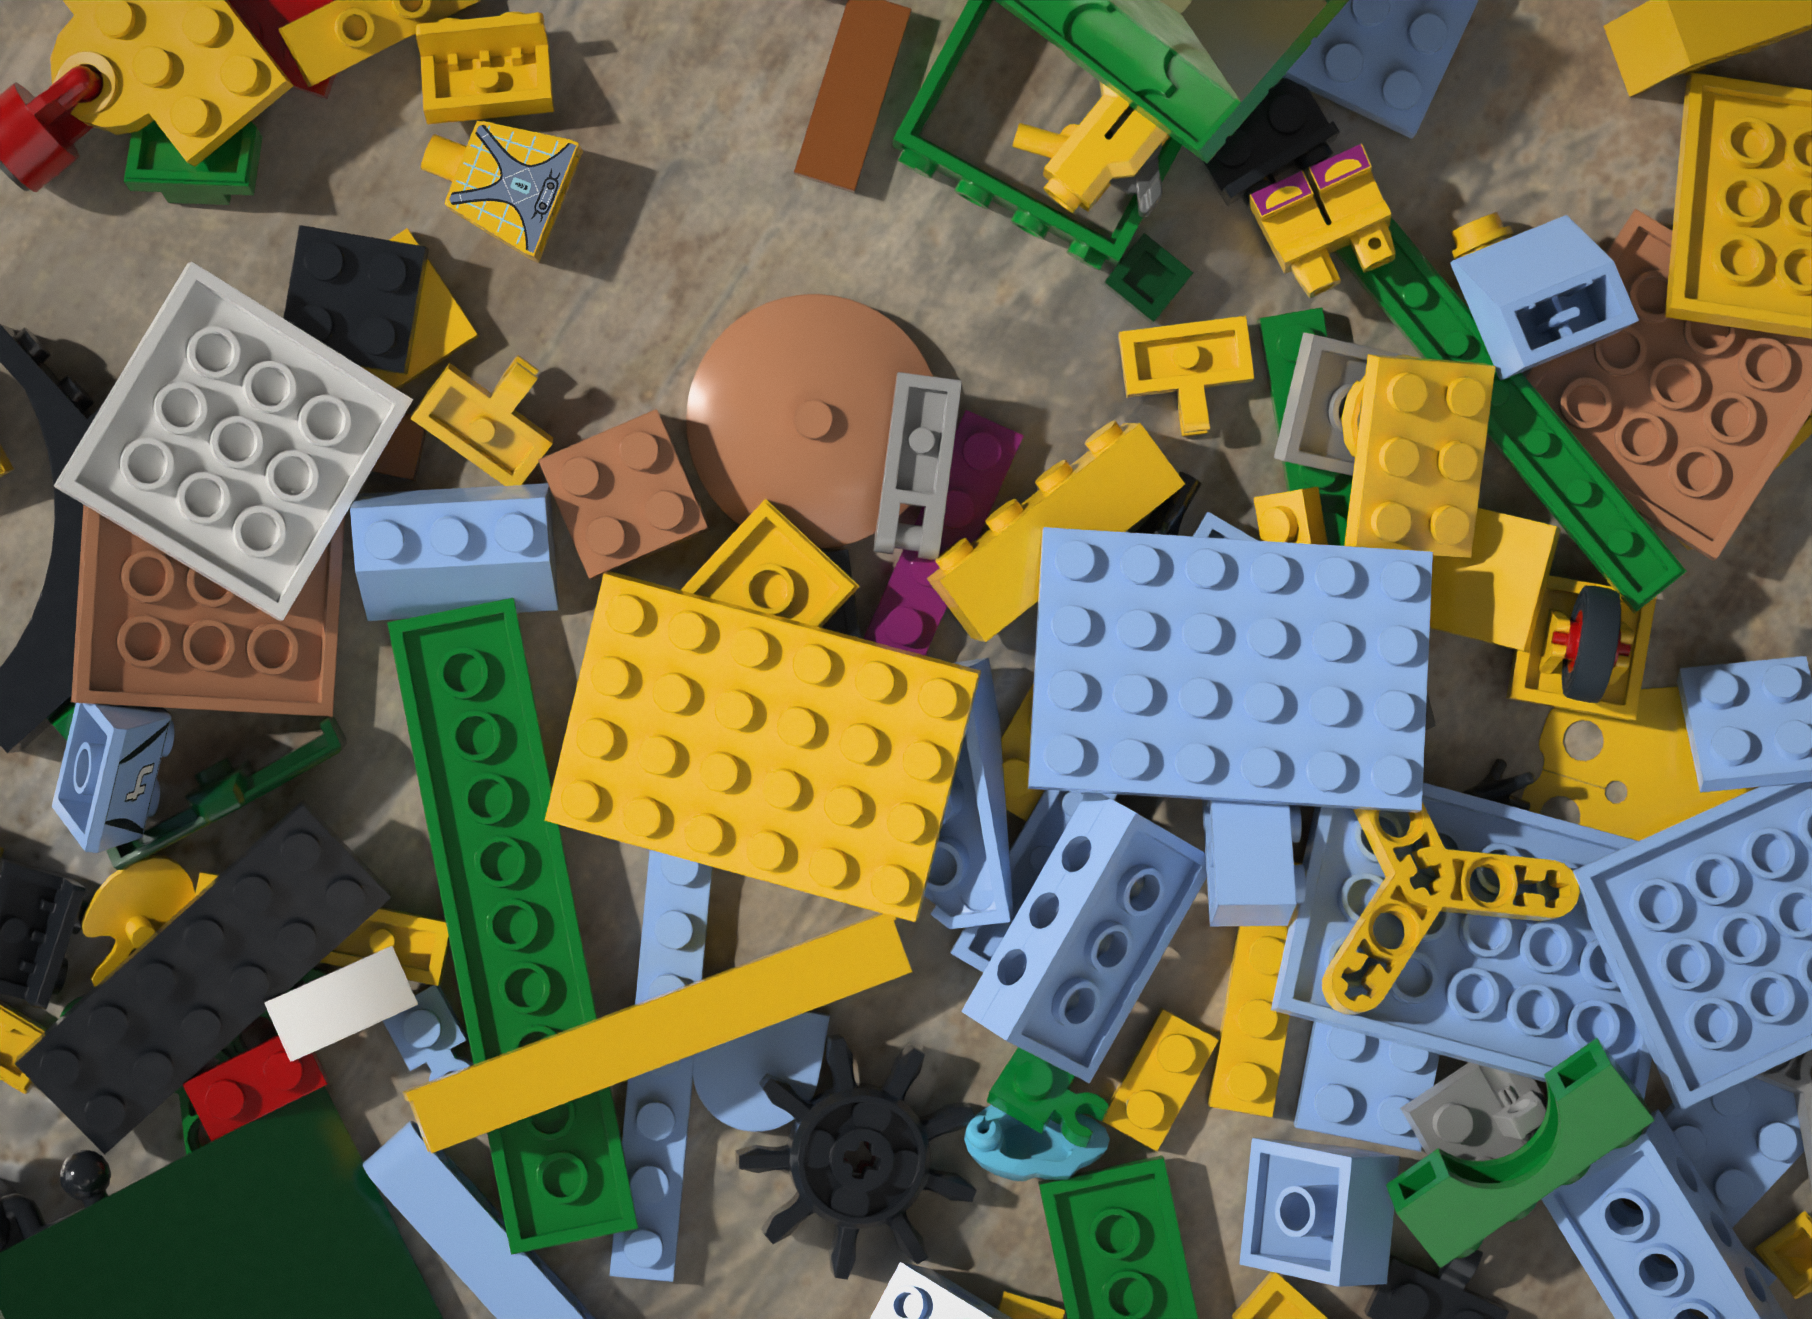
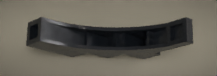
(40, 668)

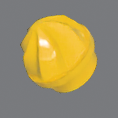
(1479, 234)

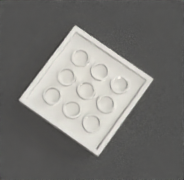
(233, 442)

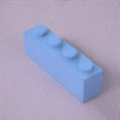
(1252, 863)

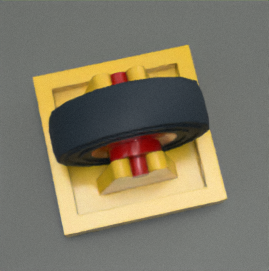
(1584, 651)

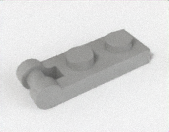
(918, 463)

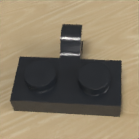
(1424, 1295)

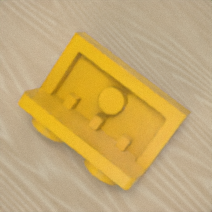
(485, 67)

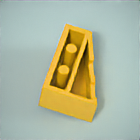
(1686, 35)

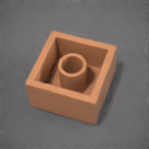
(624, 494)

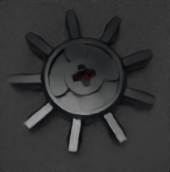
(878, 1188)

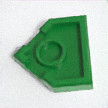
(159, 167)

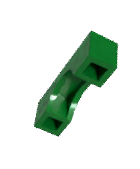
(1461, 1201)

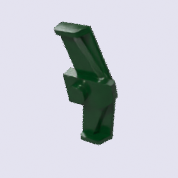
(227, 789)

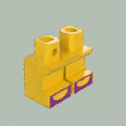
(1353, 214)

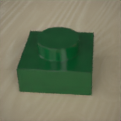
(1148, 278)

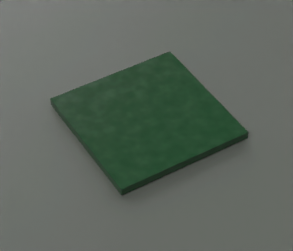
(236, 1230)

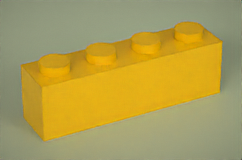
(1101, 491)

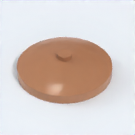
(801, 413)

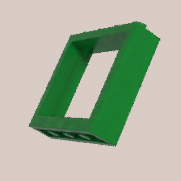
(983, 187)

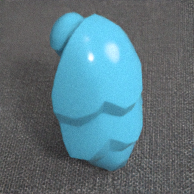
(1021, 1153)

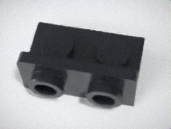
(1277, 135)

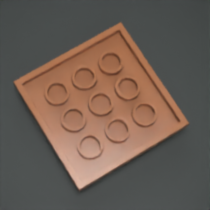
(1678, 407)
(178, 640)

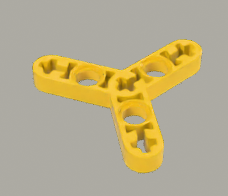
(1419, 909)

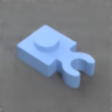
(429, 1034)

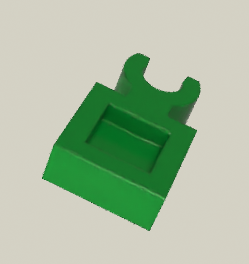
(1040, 1092)

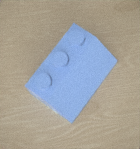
(454, 549)

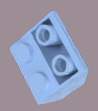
(1542, 295)

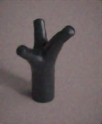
(1171, 512)
(1499, 790)

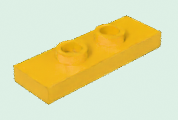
(355, 30)

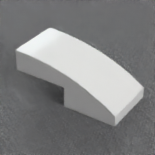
(341, 1003)

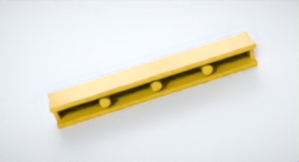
(657, 1032)

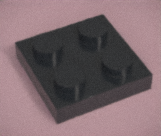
(357, 295)

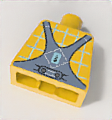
(506, 181)

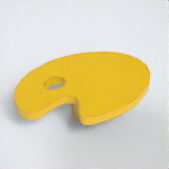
(135, 906)

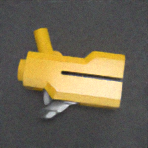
(1106, 149)

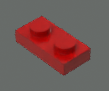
(252, 1086)

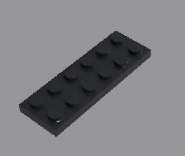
(203, 977)

